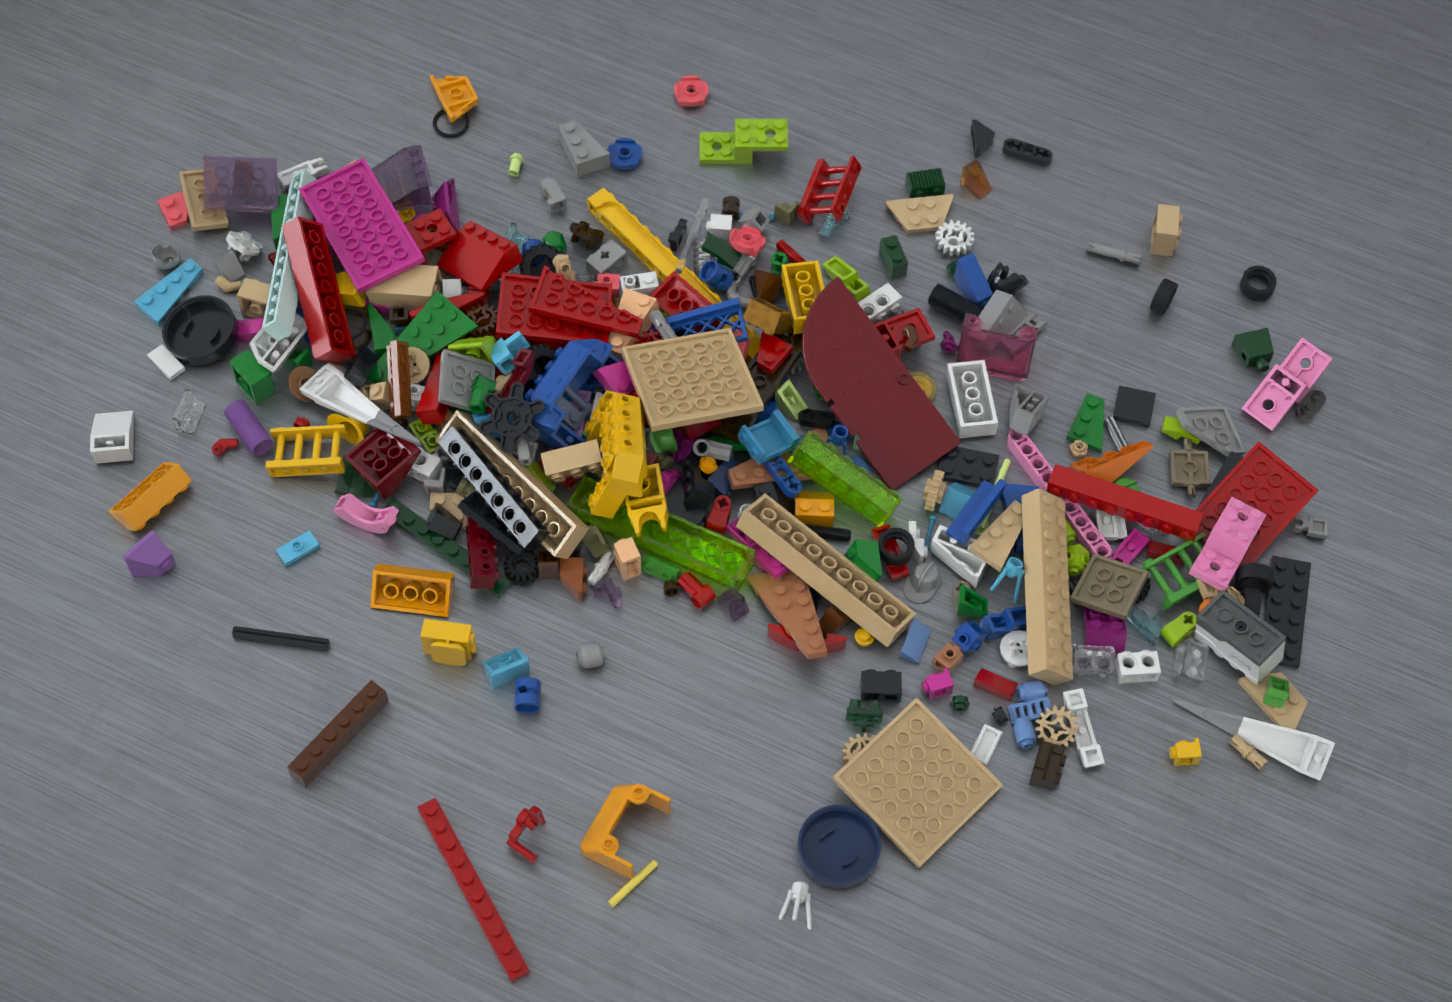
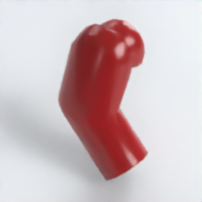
(223, 444)

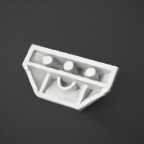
(274, 353)

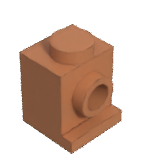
(943, 661)

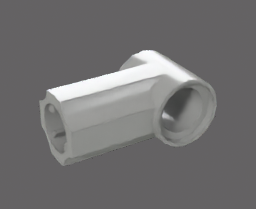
(743, 265)
(714, 449)

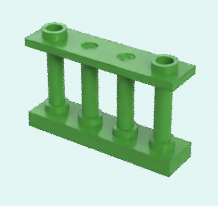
(1186, 589)

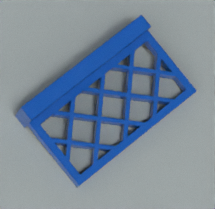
(707, 315)

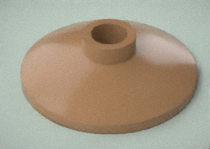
(297, 377)

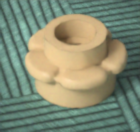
(1078, 453)

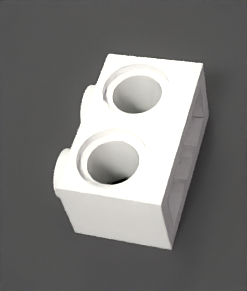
(1139, 671)

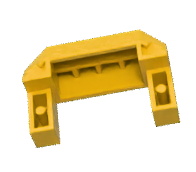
(621, 432)

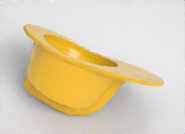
(356, 429)

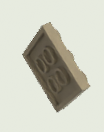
(1109, 586)

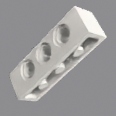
(883, 296)

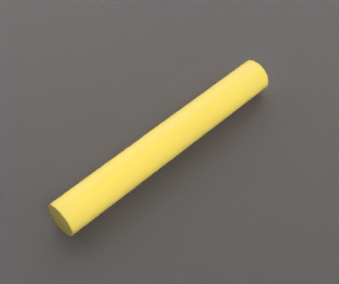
(632, 883)

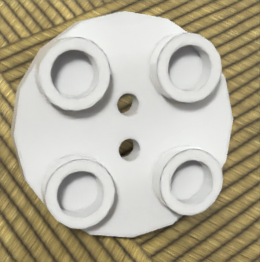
(243, 243)
(1010, 650)

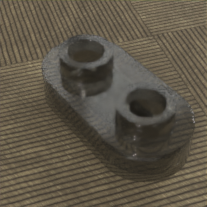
(1311, 404)

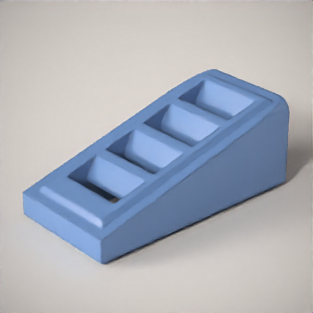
(1036, 703)

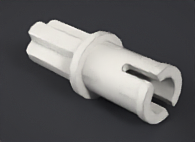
(600, 568)

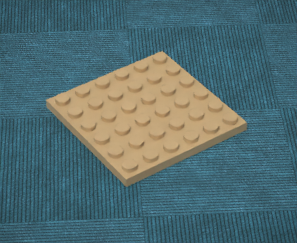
(691, 379)
(917, 782)

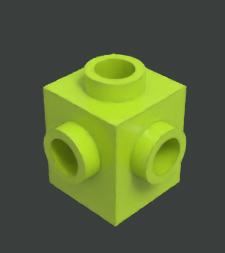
(1077, 559)

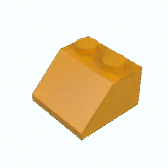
(815, 508)

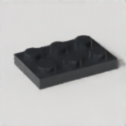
(969, 466)

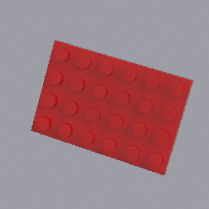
(514, 313)
(1266, 485)

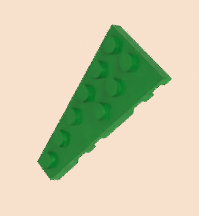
(431, 331)

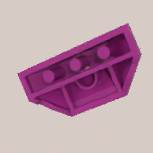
(447, 202)

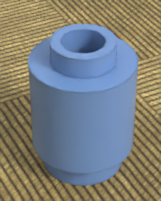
(1031, 691)
(1024, 733)

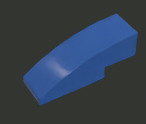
(1000, 624)

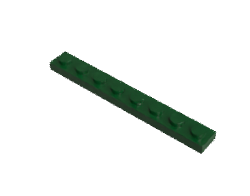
(441, 545)

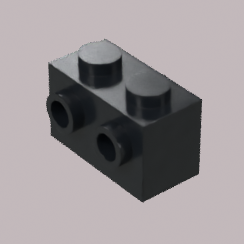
(881, 685)

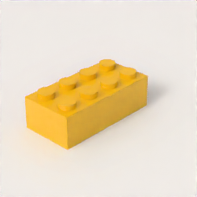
(801, 286)

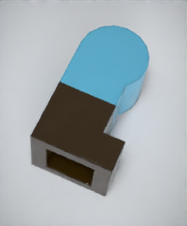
(400, 317)

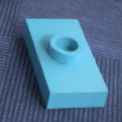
(297, 548)

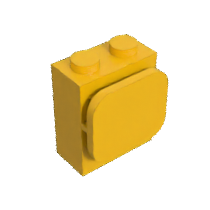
(448, 641)

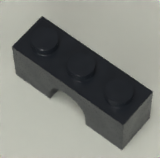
(696, 488)

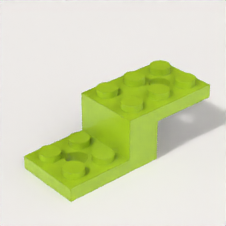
(747, 137)

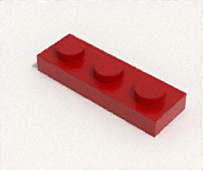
(891, 547)

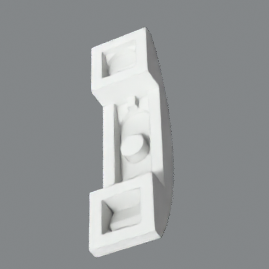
(1085, 741)

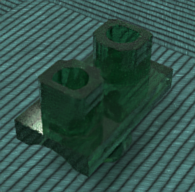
(864, 716)

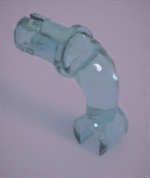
(830, 222)

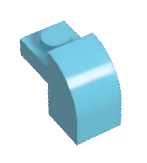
(505, 351)

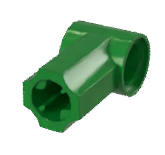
(481, 387)

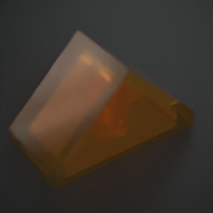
(975, 179)

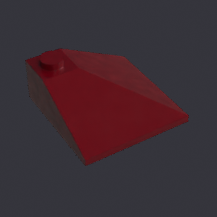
(383, 461)

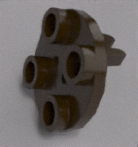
(589, 234)

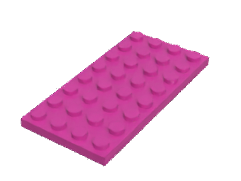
(362, 225)

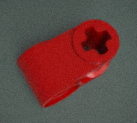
(719, 516)

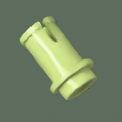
(516, 161)

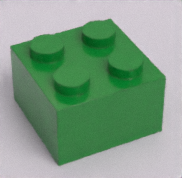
(252, 377)

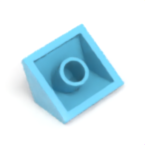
(955, 500)
(506, 667)

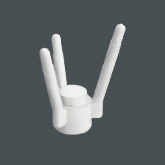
(798, 894)

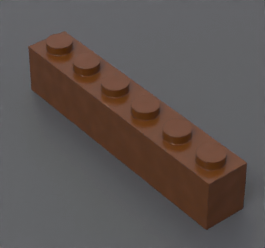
(338, 733)

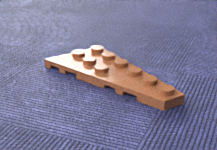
(751, 473)
(793, 607)

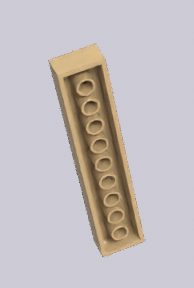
(564, 526)
(826, 570)
(1046, 588)

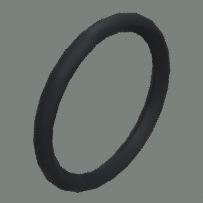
(446, 134)
(364, 324)

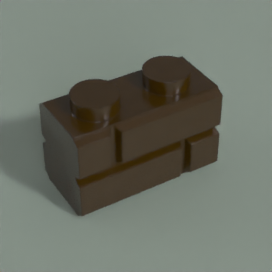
(1047, 765)

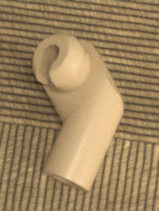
(226, 285)

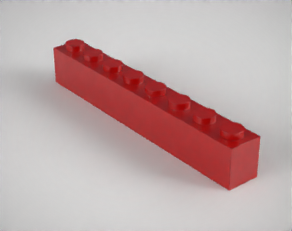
(1125, 502)

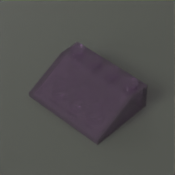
(406, 178)
(240, 184)

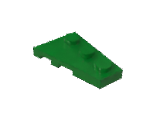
(1089, 423)

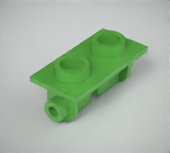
(656, 567)

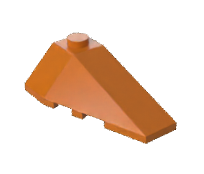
(1112, 463)

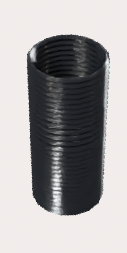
(953, 303)

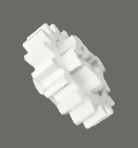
(954, 238)

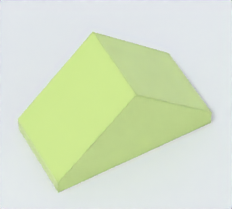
(789, 400)

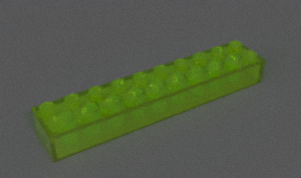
(682, 543)

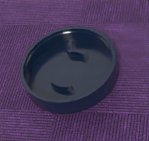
(839, 846)

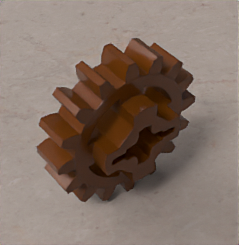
(485, 318)

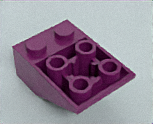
(1103, 630)

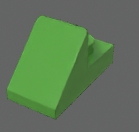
(1276, 692)

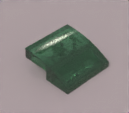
(353, 483)

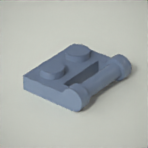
(574, 416)

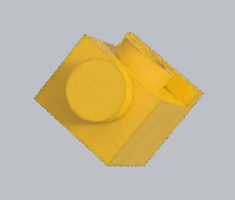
(1186, 752)

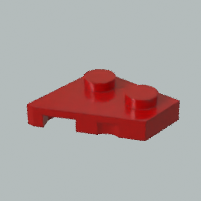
(772, 352)

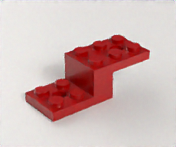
(429, 240)
(892, 329)

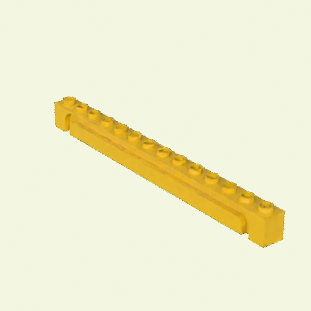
(652, 252)

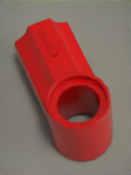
(699, 594)

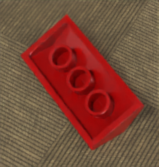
(679, 296)

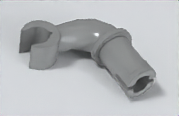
(731, 293)

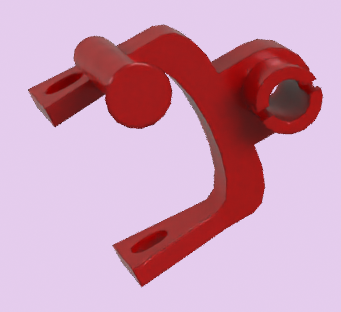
(528, 819)

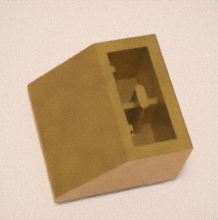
(767, 316)

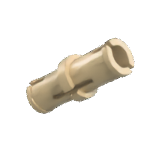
(1248, 752)

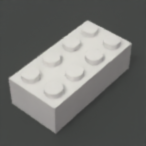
(971, 399)

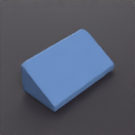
(915, 642)

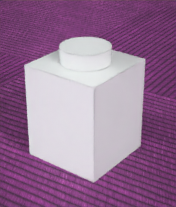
(720, 226)

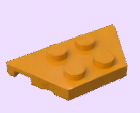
(455, 95)

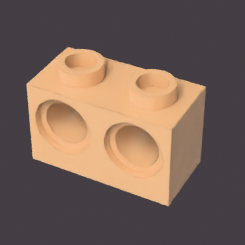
(627, 558)

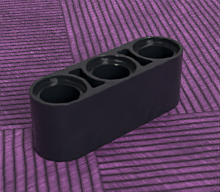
(361, 367)

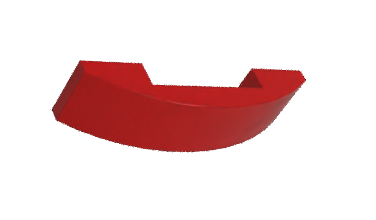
(777, 633)

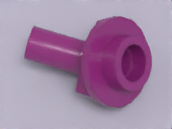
(948, 344)

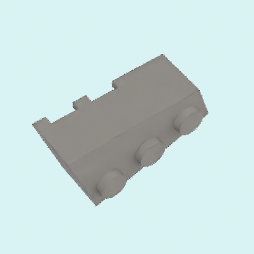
(1002, 313)
(1026, 408)

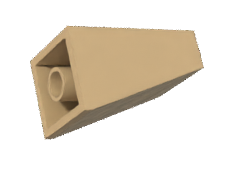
(408, 288)

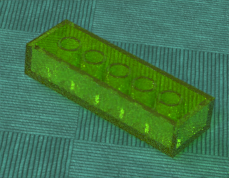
(845, 479)

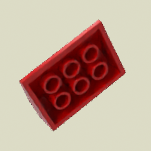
(479, 256)

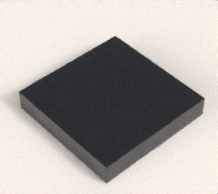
(1134, 406)

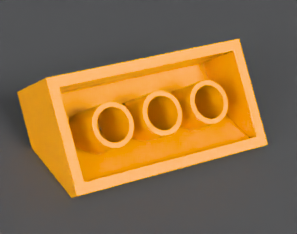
(150, 496)
(412, 590)

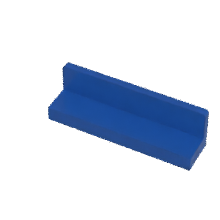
(975, 511)

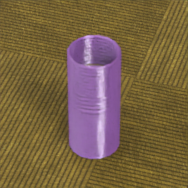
(248, 427)

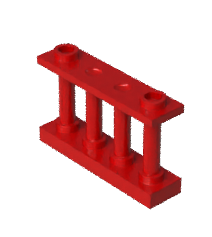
(817, 184)

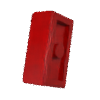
(1157, 549)
(995, 684)

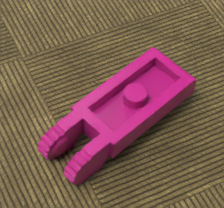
(1131, 547)

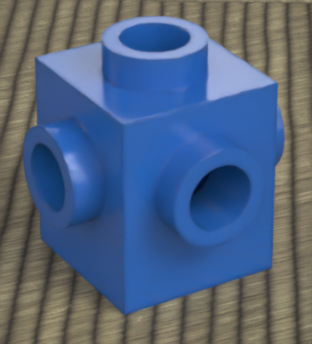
(969, 636)

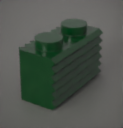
(925, 183)
(893, 257)

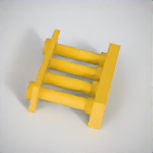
(310, 466)

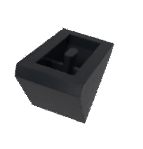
(981, 137)
(443, 522)

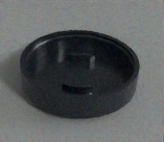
(200, 330)

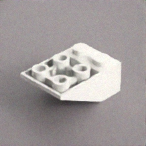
(112, 437)

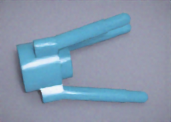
(1012, 568)

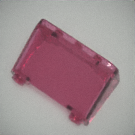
(1003, 353)

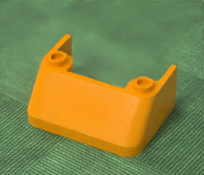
(599, 843)

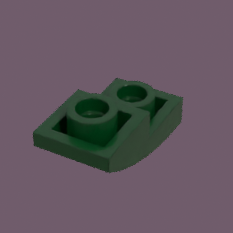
(721, 250)

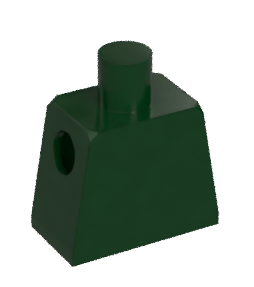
(1254, 348)

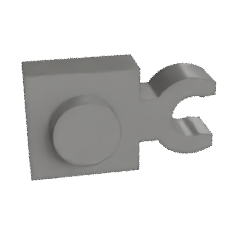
(1314, 526)

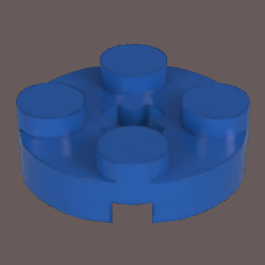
(625, 162)

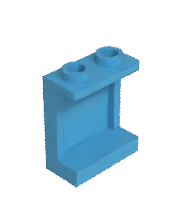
(768, 437)

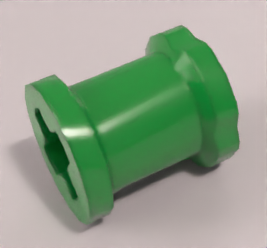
(777, 260)

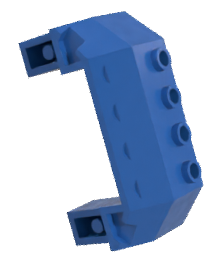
(570, 368)

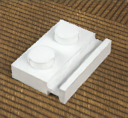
(1110, 526)

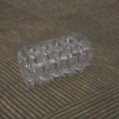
(700, 256)

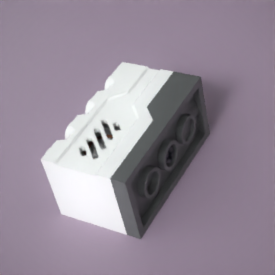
(1239, 636)

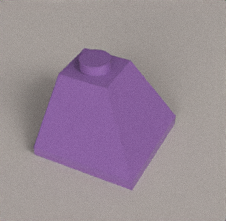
(149, 557)

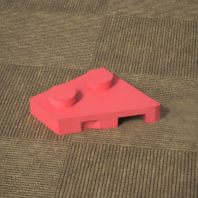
(174, 210)

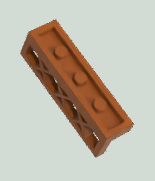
(399, 380)

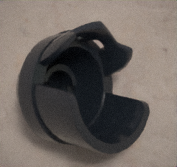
(1011, 285)

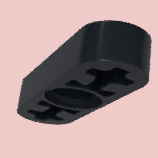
(1027, 146)

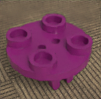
(684, 446)

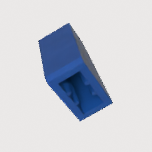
(971, 280)

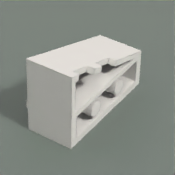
(958, 556)

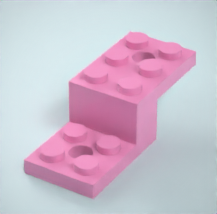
(1287, 384)
(1227, 544)

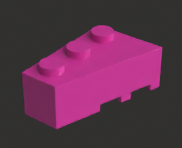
(615, 378)

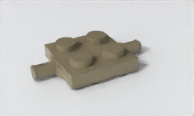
(1189, 468)

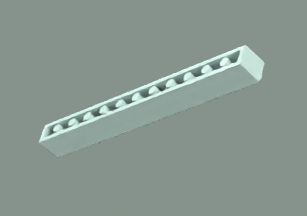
(283, 291)

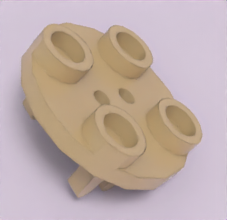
(422, 369)

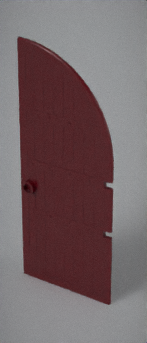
(871, 388)

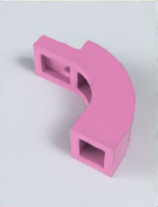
(365, 516)

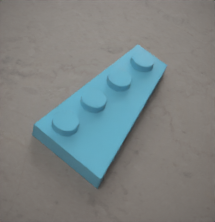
(163, 296)

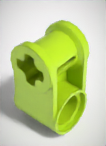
(1179, 629)

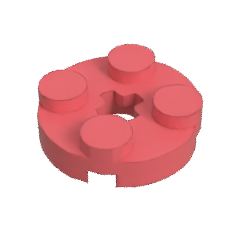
(699, 94)
(747, 240)

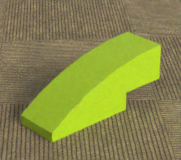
(837, 267)

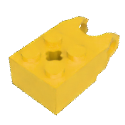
(652, 504)

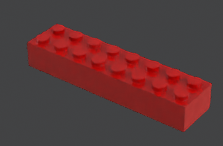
(318, 291)

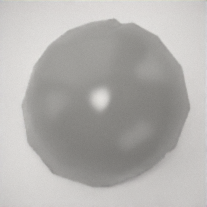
(165, 257)

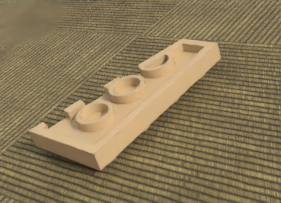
(999, 538)

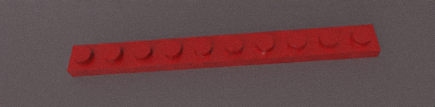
(473, 890)

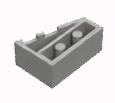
(582, 149)

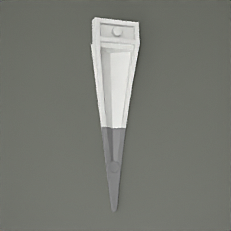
(336, 393)
(1294, 748)

